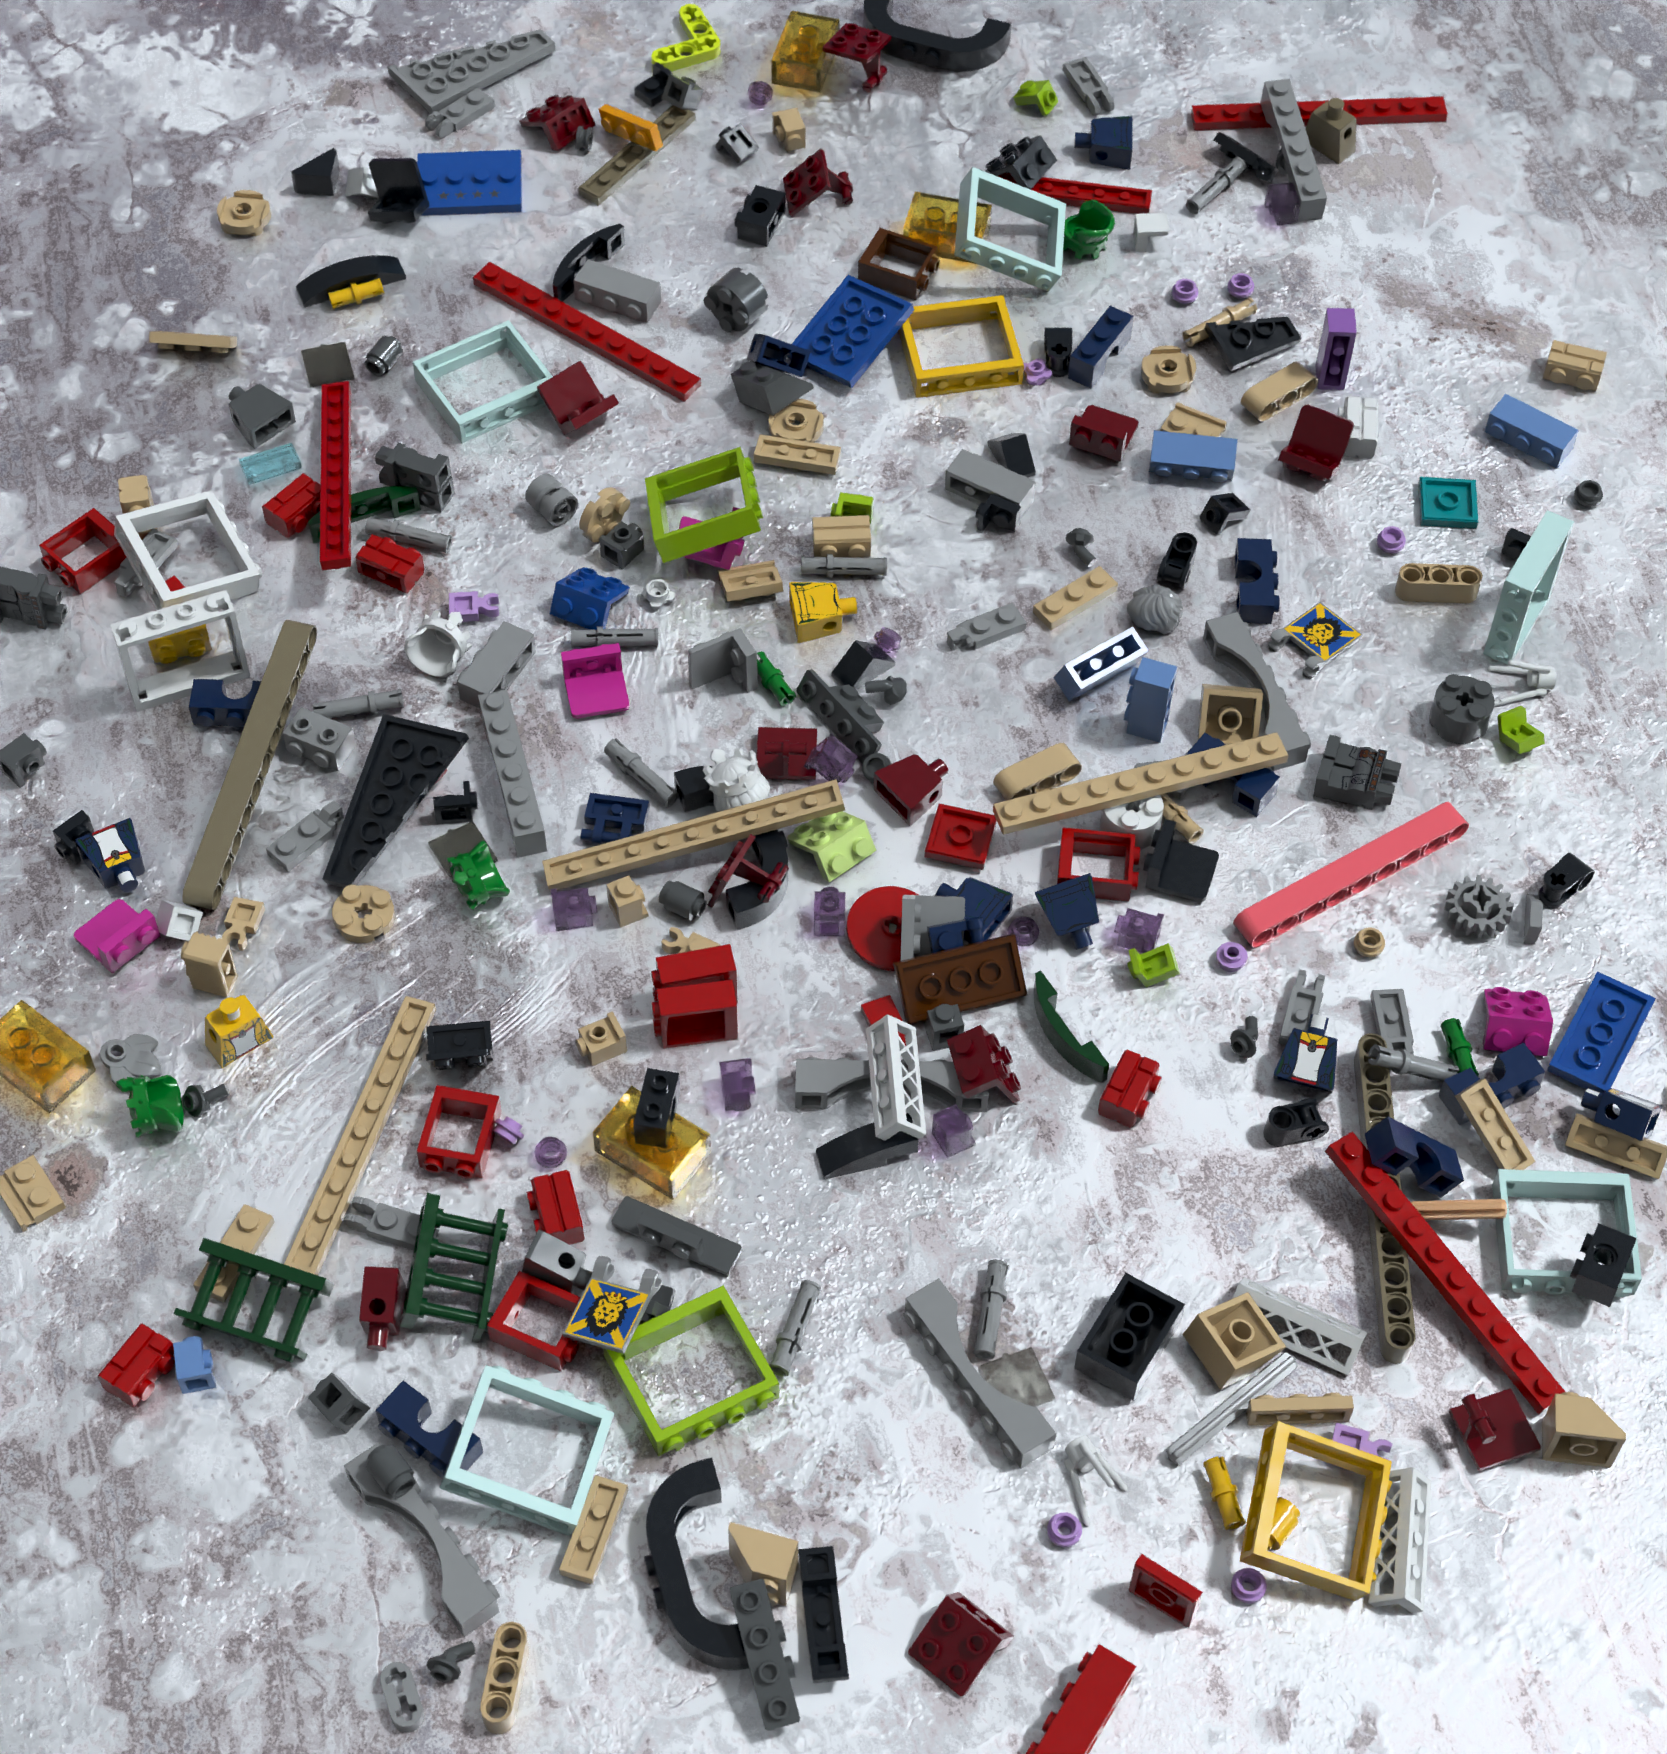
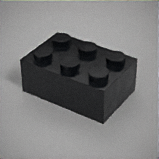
(1129, 1336)

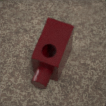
(910, 786)
(381, 1305)

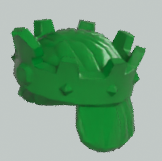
(1088, 229)
(477, 876)
(153, 1103)

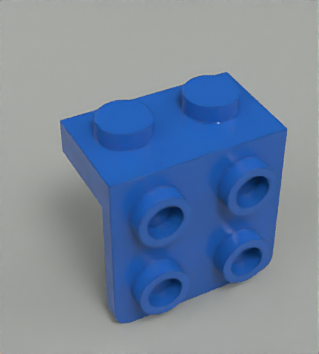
(586, 598)

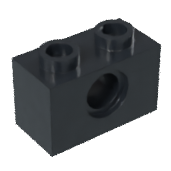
(760, 215)
(656, 1108)
(1597, 1280)

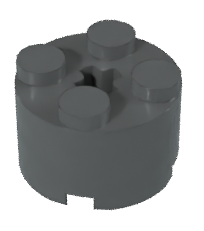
(736, 300)
(1462, 709)

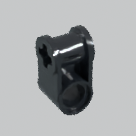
(1058, 350)
(1178, 560)
(1564, 881)
(1299, 1120)

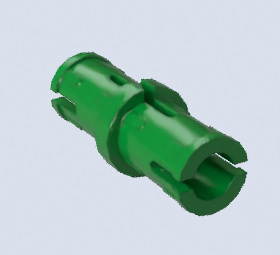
(773, 680)
(1458, 1048)

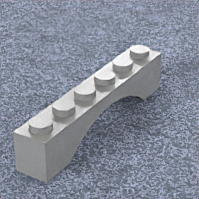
(1285, 118)
(1233, 646)
(513, 773)
(826, 1082)
(1018, 1426)
(464, 1594)

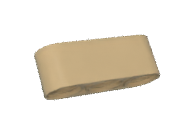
(1279, 391)
(1438, 583)
(1038, 772)
(504, 1694)

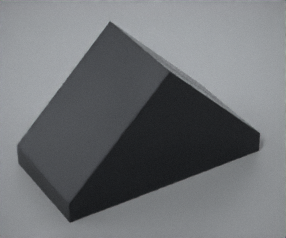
(317, 175)
(1013, 453)
(862, 664)

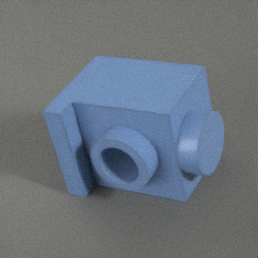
(193, 1365)

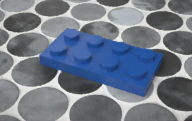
(1601, 1034)

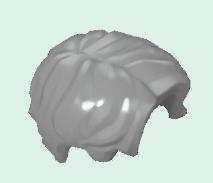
(1155, 609)

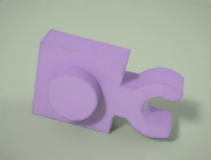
(471, 606)
(1358, 1439)

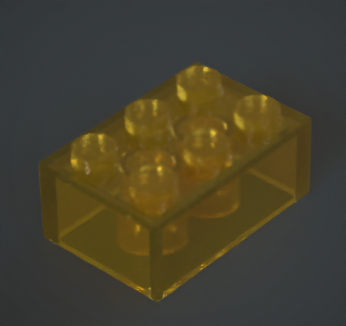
(799, 54)
(935, 222)
(41, 1057)
(659, 1167)

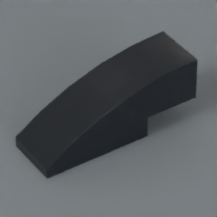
(862, 1151)

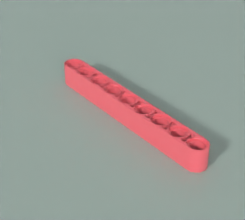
(1350, 874)

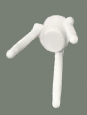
(1538, 676)
(1087, 1457)

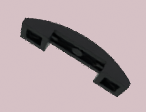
(601, 243)
(340, 275)
(822, 1615)

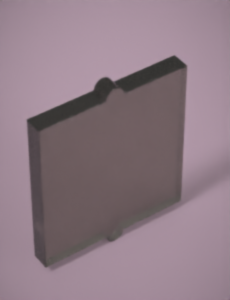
(327, 364)
(457, 841)
(1019, 1377)

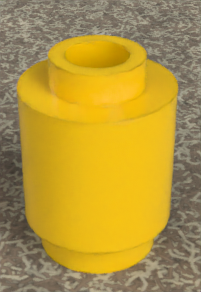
(1283, 1524)

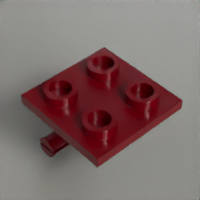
(861, 46)
(812, 180)
(785, 752)
(740, 867)
(1494, 1429)

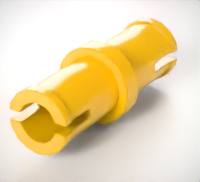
(356, 293)
(1224, 1493)

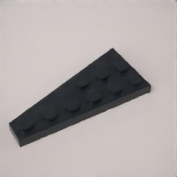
(395, 779)

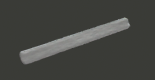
(1231, 1408)

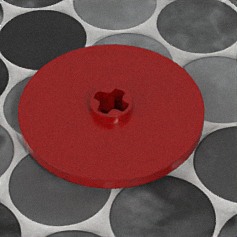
(870, 922)

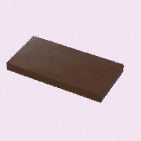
(961, 975)

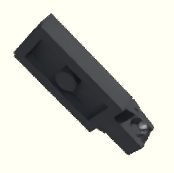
(1230, 147)

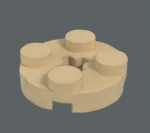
(251, 223)
(1173, 381)
(810, 420)
(604, 514)
(359, 898)

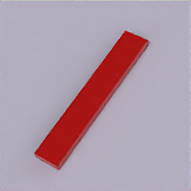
(1075, 193)

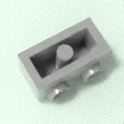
(319, 739)

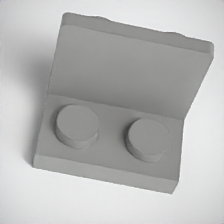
(721, 657)
(926, 911)

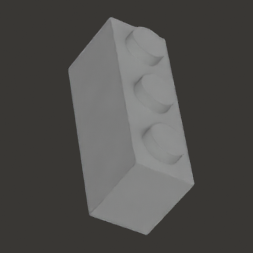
(617, 290)
(979, 478)
(497, 663)

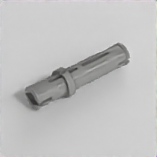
(1222, 180)
(408, 534)
(843, 565)
(624, 637)
(361, 704)
(632, 765)
(1402, 1062)
(993, 1296)
(790, 1339)

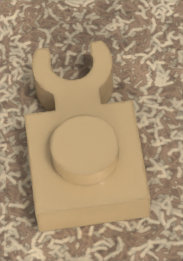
(242, 918)
(686, 944)

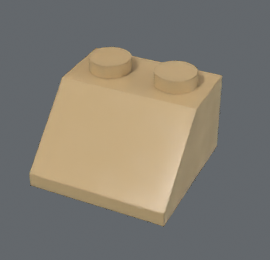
(1230, 712)
(1233, 1339)
(1580, 1432)
(766, 1558)

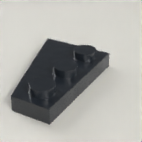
(1251, 341)

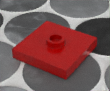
(960, 836)
(1165, 1591)

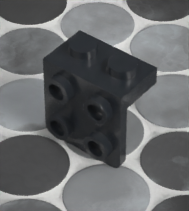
(1024, 161)
(398, 189)
(1179, 866)
(459, 1043)

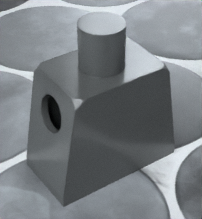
(260, 413)
(556, 1263)

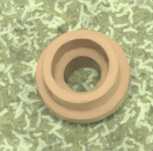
(1372, 936)

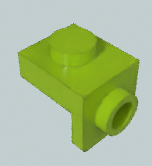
(1037, 93)
(853, 505)
(1516, 732)
(1153, 965)

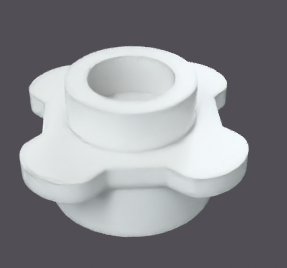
(657, 593)

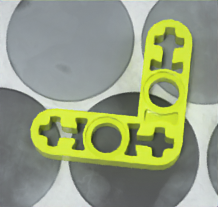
(706, 43)

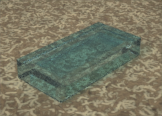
(270, 463)

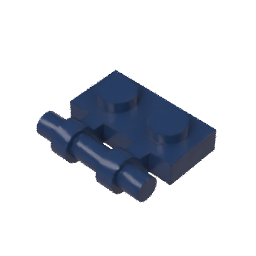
(613, 812)

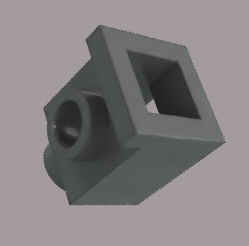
(682, 92)
(622, 544)
(21, 758)
(942, 1020)
(338, 1402)

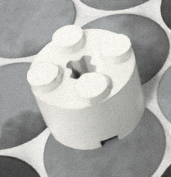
(1135, 818)

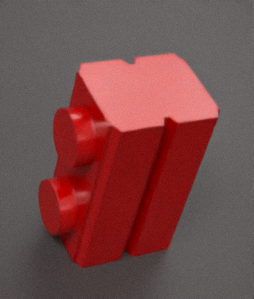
(293, 506)
(390, 563)
(1129, 1089)
(556, 1207)
(138, 1365)

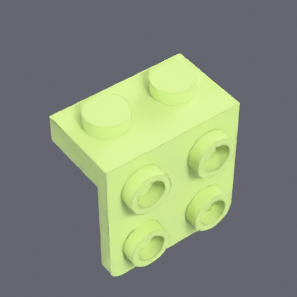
(835, 842)

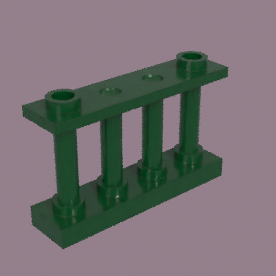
(249, 1266)
(423, 1276)

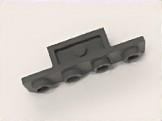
(843, 713)
(676, 1235)
(764, 1654)

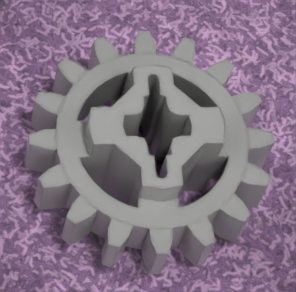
(1479, 906)

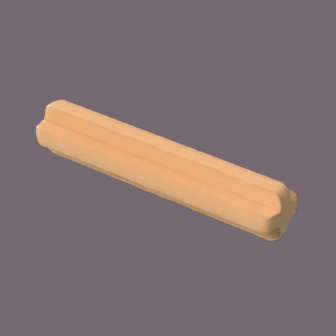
(1462, 1209)

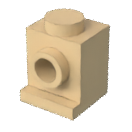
(789, 129)
(626, 901)
(601, 1040)

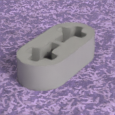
(409, 1694)

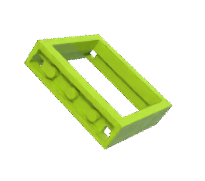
(695, 478)
(707, 1420)

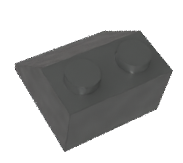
(767, 387)

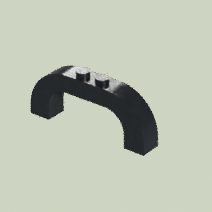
(937, 49)
(768, 847)
(677, 1496)

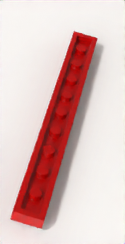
(1364, 110)
(587, 331)
(335, 476)
(1445, 1272)

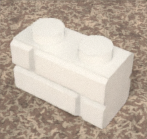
(1365, 419)

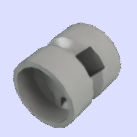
(551, 499)

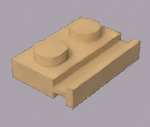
(1191, 421)
(750, 581)
(29, 1193)

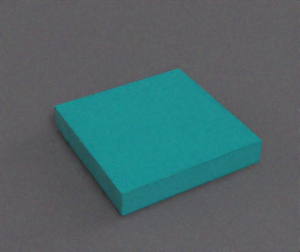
(1448, 502)

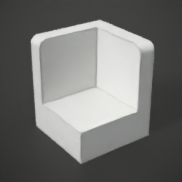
(361, 183)
(1149, 225)
(178, 920)

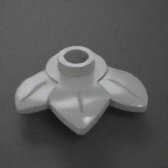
(135, 1058)

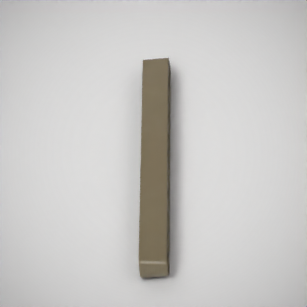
(249, 766)
(1384, 1266)

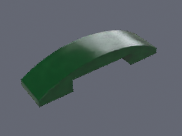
(375, 501)
(1083, 1058)

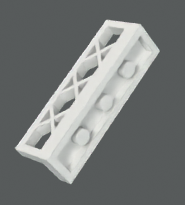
(888, 1076)
(1310, 1319)
(1411, 1543)

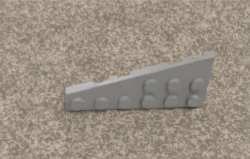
(460, 71)

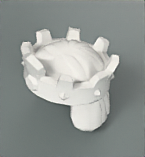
(437, 645)
(735, 779)

